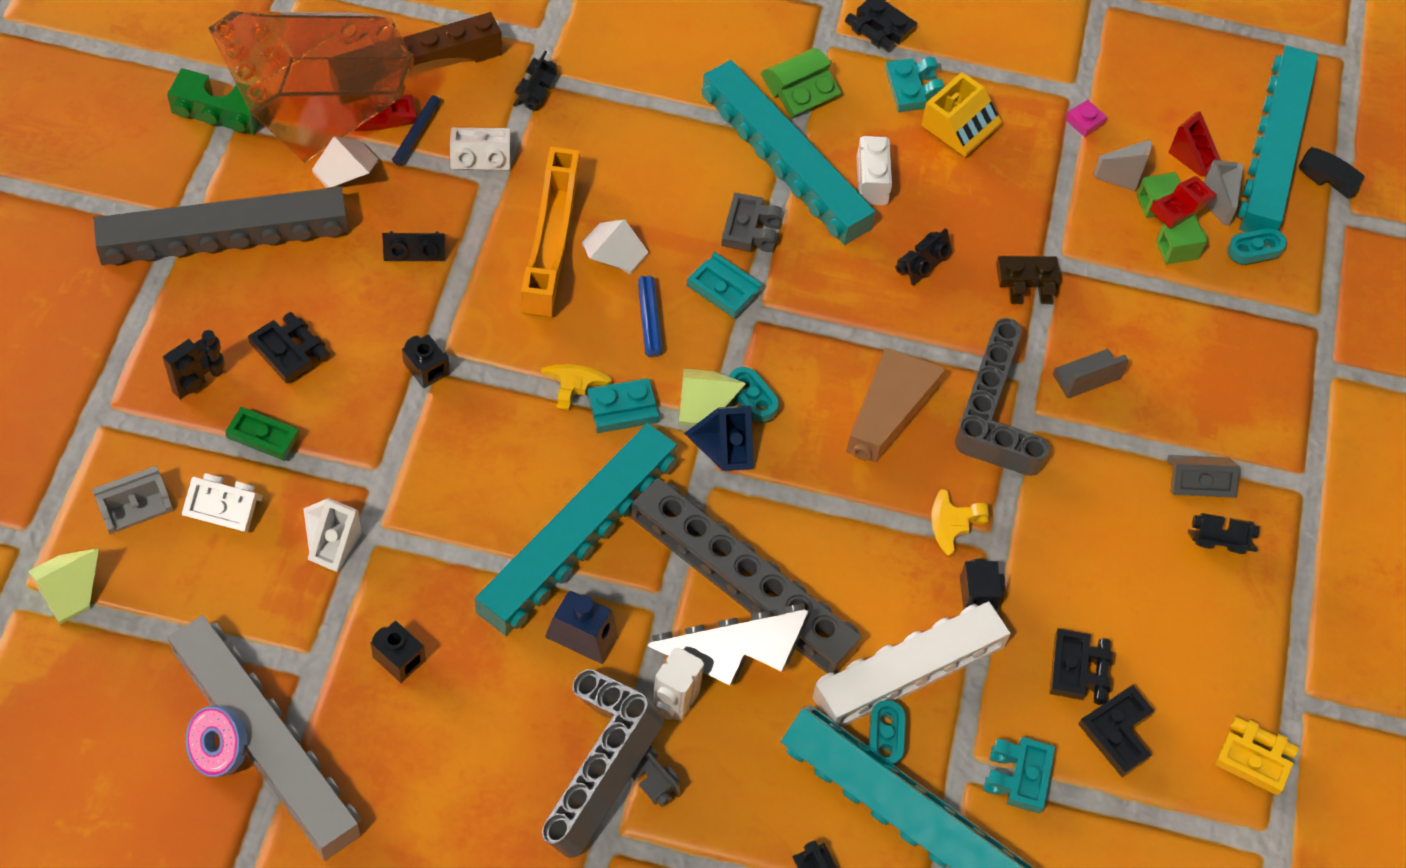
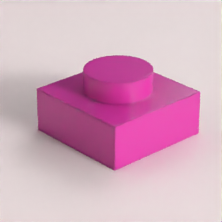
(1086, 118)

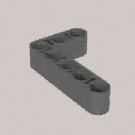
(980, 424)
(609, 764)

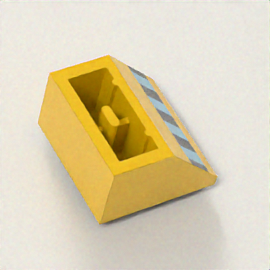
(961, 114)

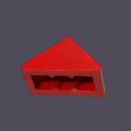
(1194, 145)

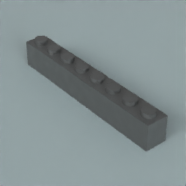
(220, 225)

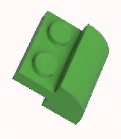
(802, 82)

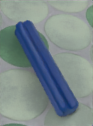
(650, 316)

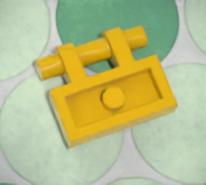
(1253, 762)

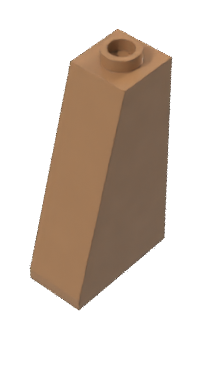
(893, 399)

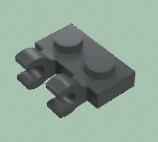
(742, 224)

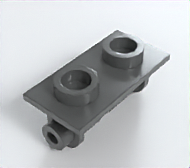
(659, 781)

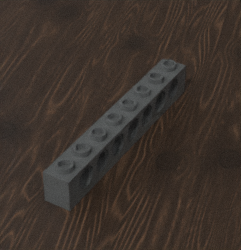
(724, 572)

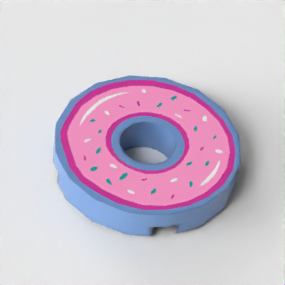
(201, 746)

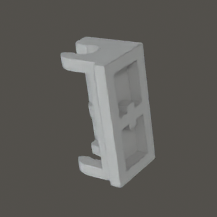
(132, 499)

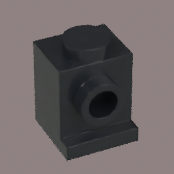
(425, 360)

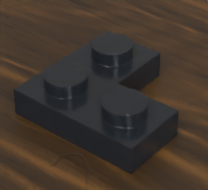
(1111, 729)

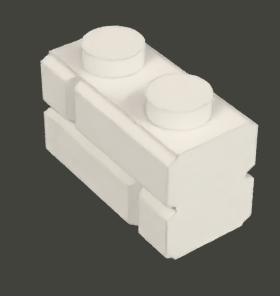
(874, 169)
(677, 684)

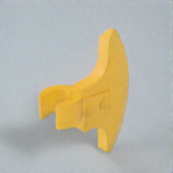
(574, 381)
(951, 522)

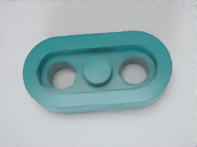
(1252, 248)
(756, 394)
(890, 736)

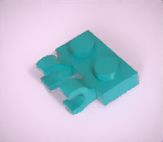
(906, 84)
(1030, 773)

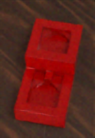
(395, 115)
(1183, 203)

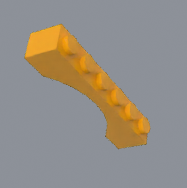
(555, 212)

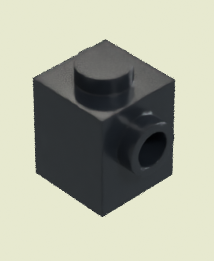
(981, 583)
(397, 651)

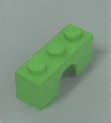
(1181, 242)

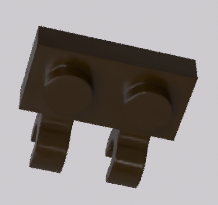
(1029, 271)

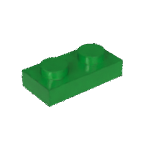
(262, 433)

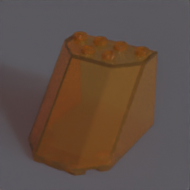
(313, 71)

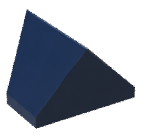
(726, 437)

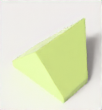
(704, 393)
(67, 583)

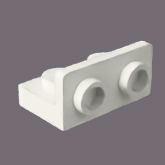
(480, 148)
(220, 503)

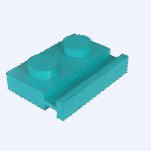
(724, 285)
(623, 405)

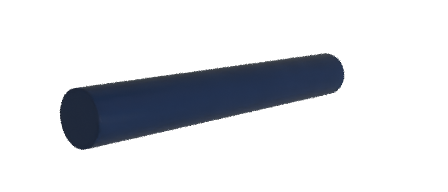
(416, 130)

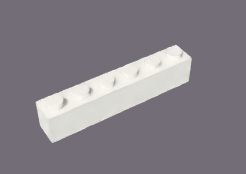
(911, 664)

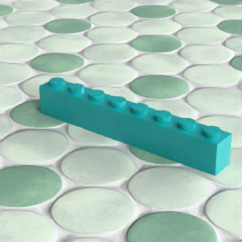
(1279, 140)
(788, 152)
(575, 530)
(893, 795)

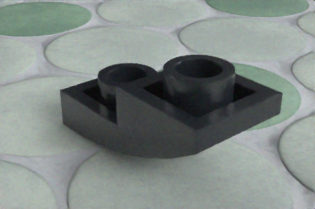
(1326, 166)

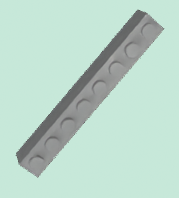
(270, 743)

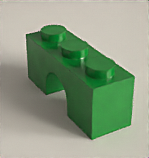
(193, 98)

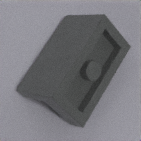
(1090, 372)
(1204, 476)

